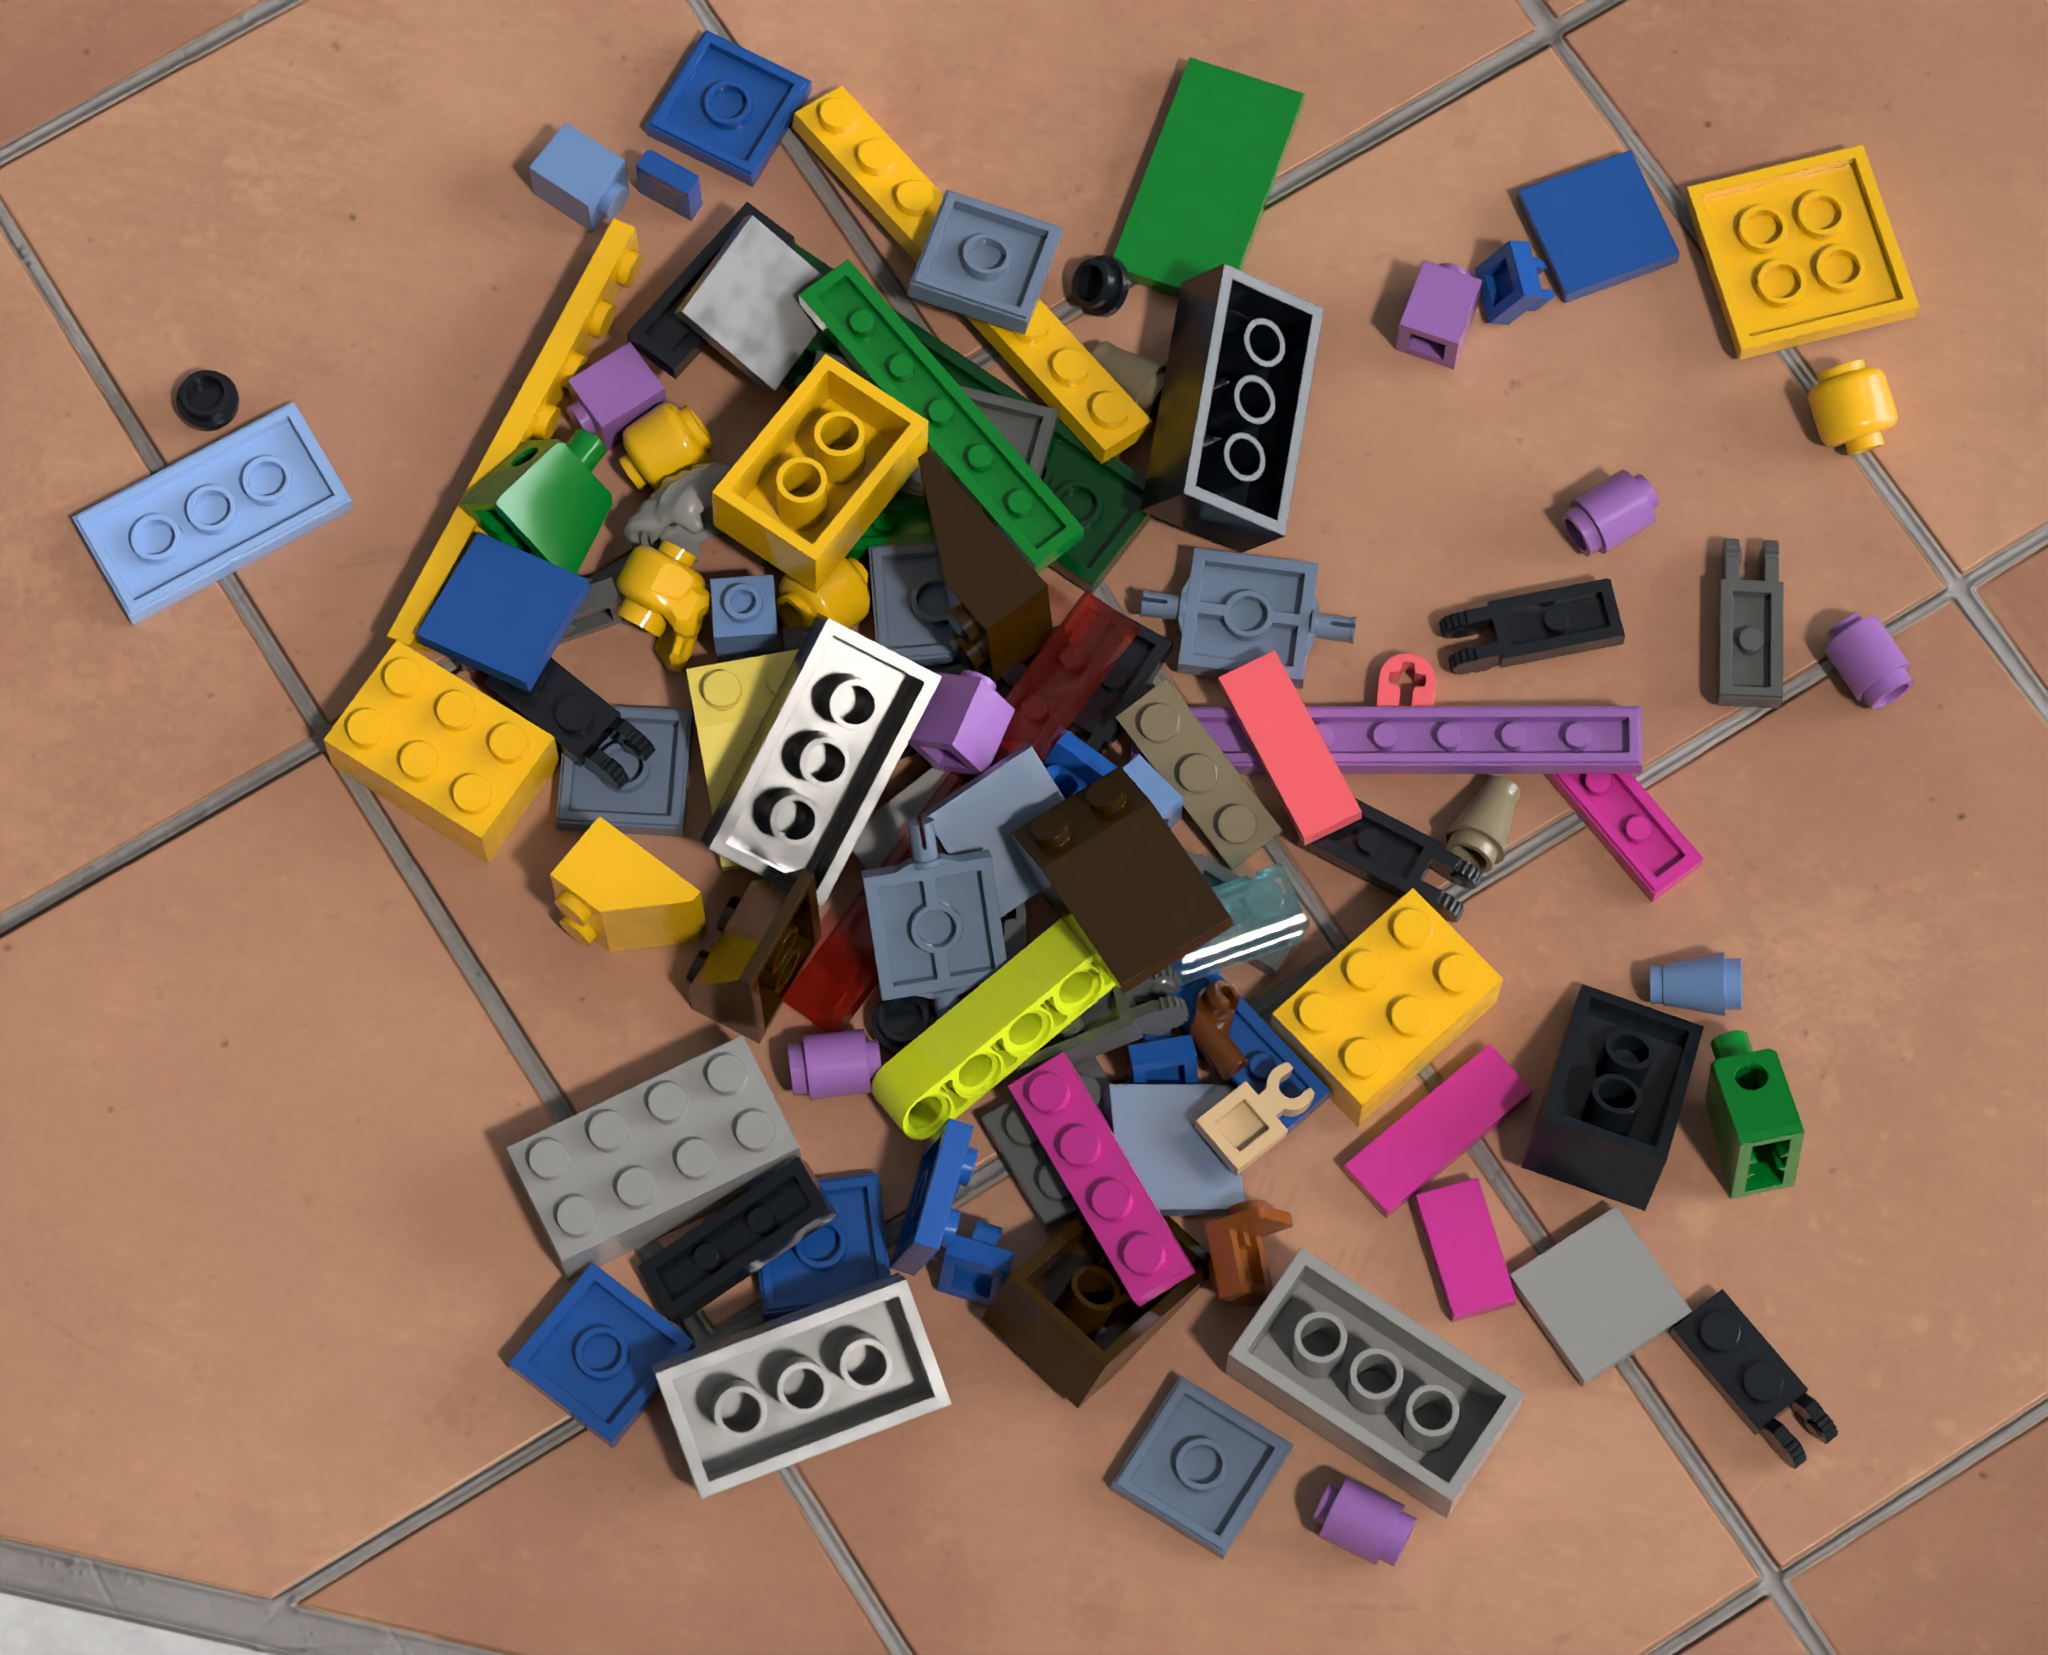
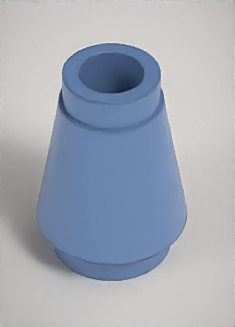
(1699, 984)

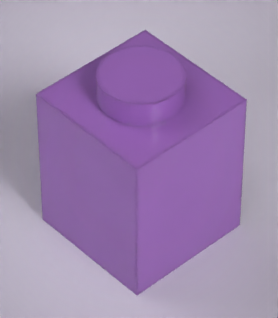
(1439, 313)
(613, 395)
(962, 724)

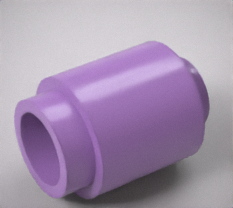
(1610, 513)
(1869, 660)
(833, 1064)
(1364, 1522)

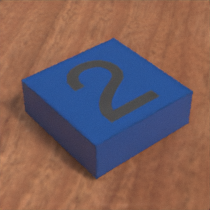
(669, 184)

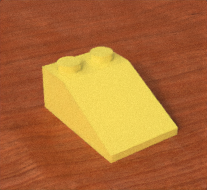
(727, 710)

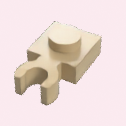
(1248, 1123)

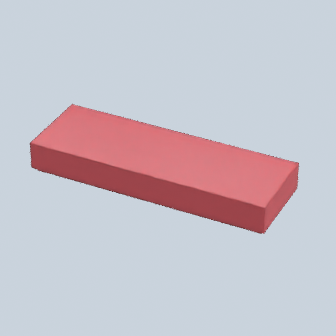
(1289, 748)

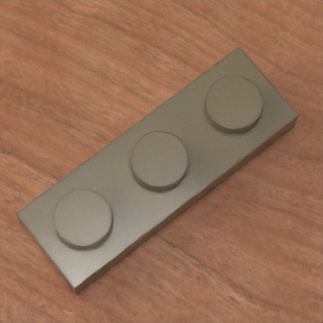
(1200, 773)

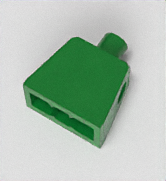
(545, 499)
(1752, 1116)

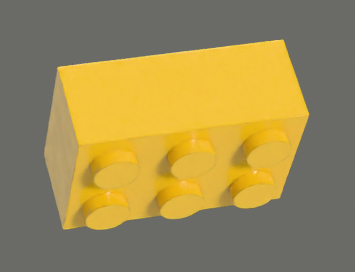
(820, 473)
(442, 751)
(1387, 1006)

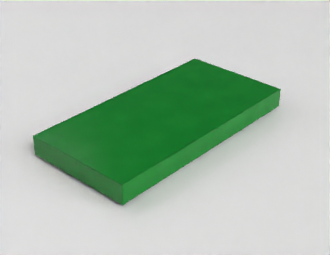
(1207, 176)

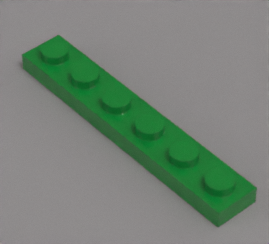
(958, 431)

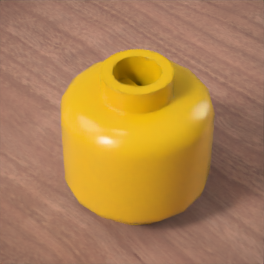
(1852, 406)
(664, 444)
(841, 597)

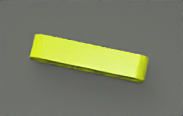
(990, 1032)

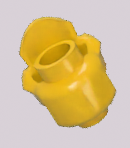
(665, 599)

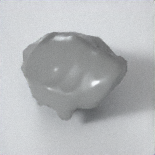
(679, 510)

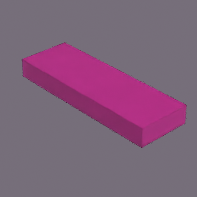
(1631, 828)
(1437, 1130)

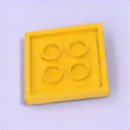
(1801, 252)

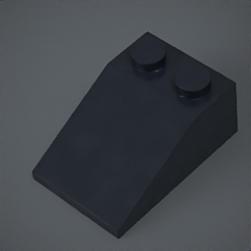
(1613, 1098)

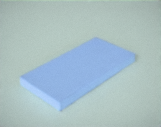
(213, 513)

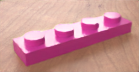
(1101, 1179)

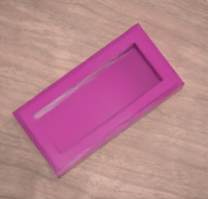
(1465, 1250)

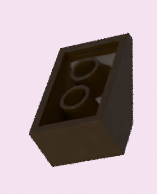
(990, 590)
(1120, 879)
(757, 954)
(1075, 1315)

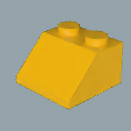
(624, 895)

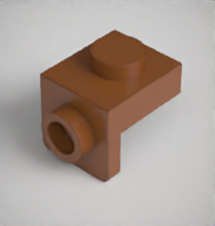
(1238, 1252)

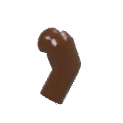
(1211, 1027)

